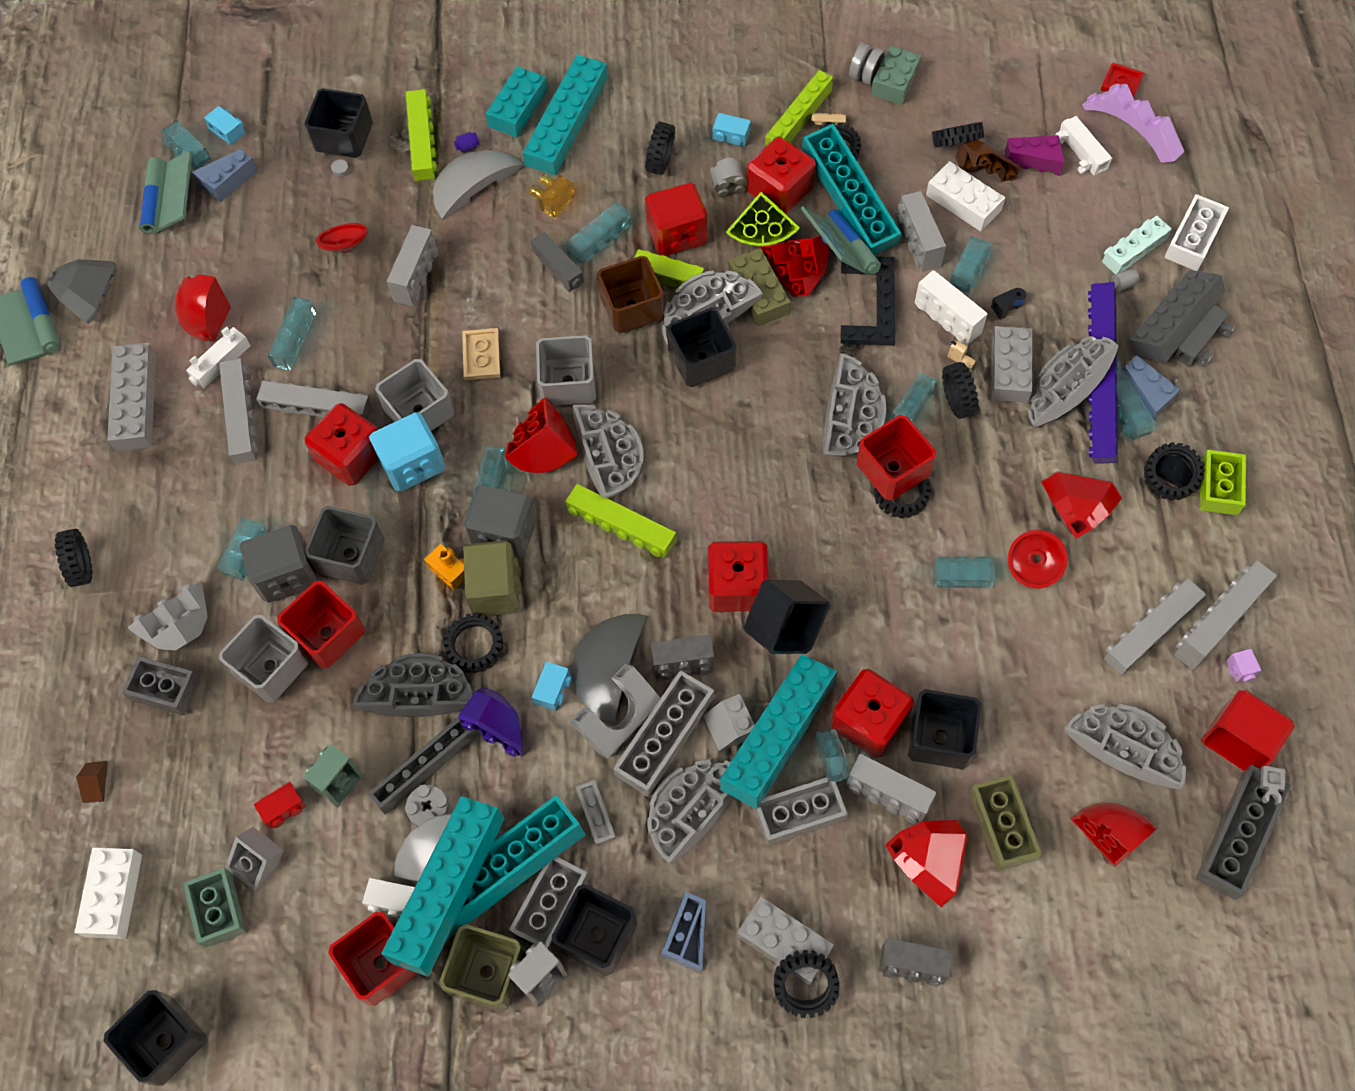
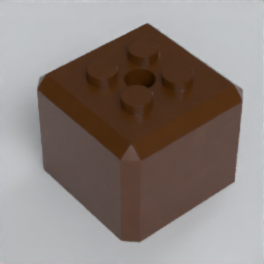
(631, 283)

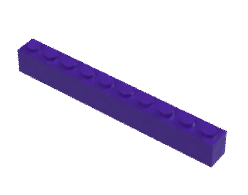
(1104, 397)

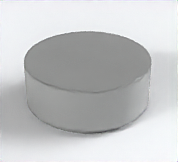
(340, 168)

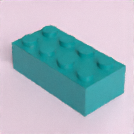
(516, 101)

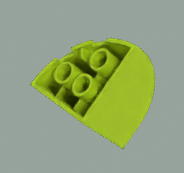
(762, 223)

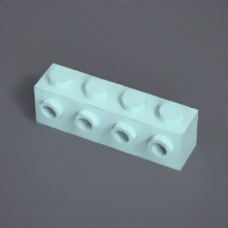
(1136, 245)

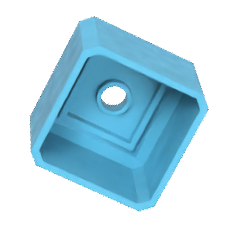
(407, 451)

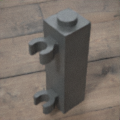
(557, 261)
(1201, 335)

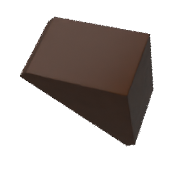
(92, 781)

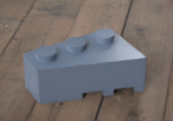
(225, 174)
(1152, 386)
(685, 937)

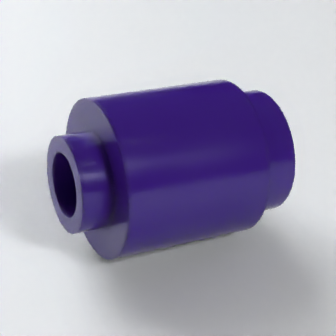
(466, 142)

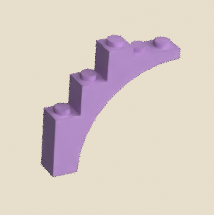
(1139, 114)

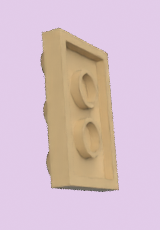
(481, 354)

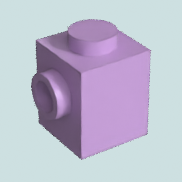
(1243, 666)

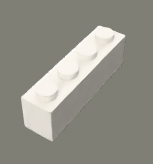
(386, 897)

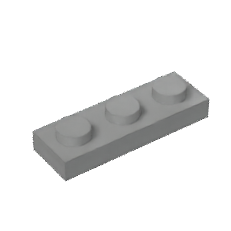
(595, 812)

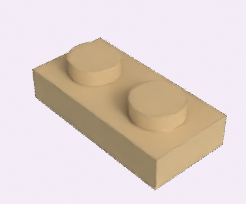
(821, 118)

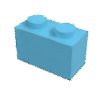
(225, 125)
(731, 129)
(551, 686)

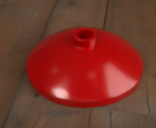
(342, 237)
(1041, 573)

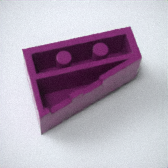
(1036, 152)

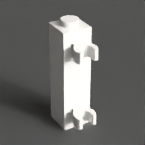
(1085, 146)
(227, 348)

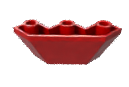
(798, 263)
(1081, 500)
(931, 856)

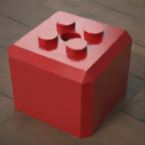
(781, 183)
(676, 219)
(896, 444)
(346, 456)
(732, 589)
(313, 613)
(868, 728)
(1248, 731)
(356, 959)

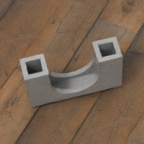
(641, 703)

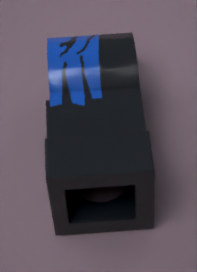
(1007, 301)

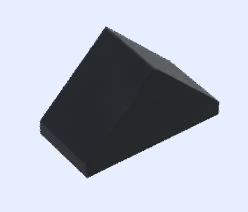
(1173, 470)

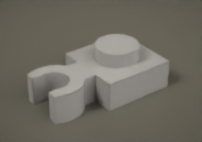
(1273, 781)

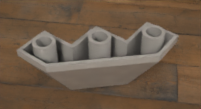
(175, 620)

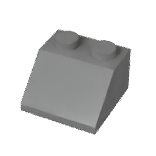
(729, 722)
(253, 858)

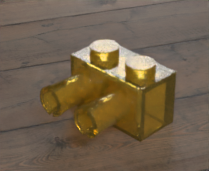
(556, 196)

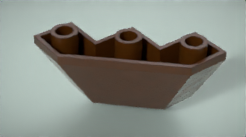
(978, 155)

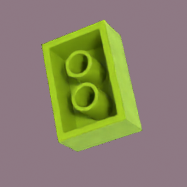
(1223, 482)

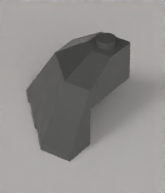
(82, 285)

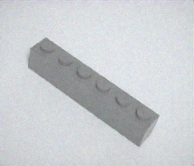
(309, 400)
(238, 411)
(1154, 626)

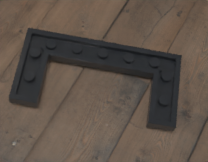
(884, 330)

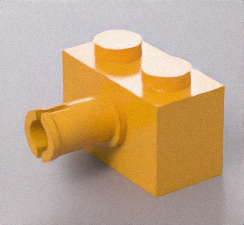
(446, 566)

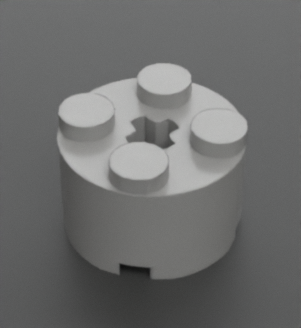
(729, 177)
(425, 797)

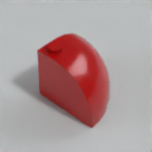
(201, 306)
(541, 441)
(1113, 828)

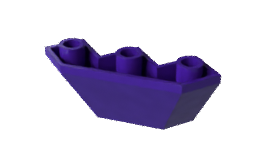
(494, 719)

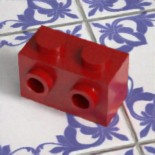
(280, 805)

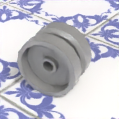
(866, 63)

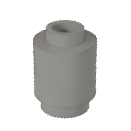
(1125, 279)

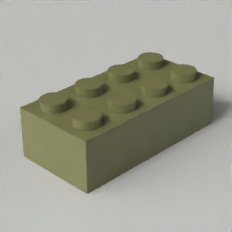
(774, 301)
(1005, 823)

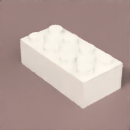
(965, 196)
(1196, 232)
(950, 308)
(108, 893)

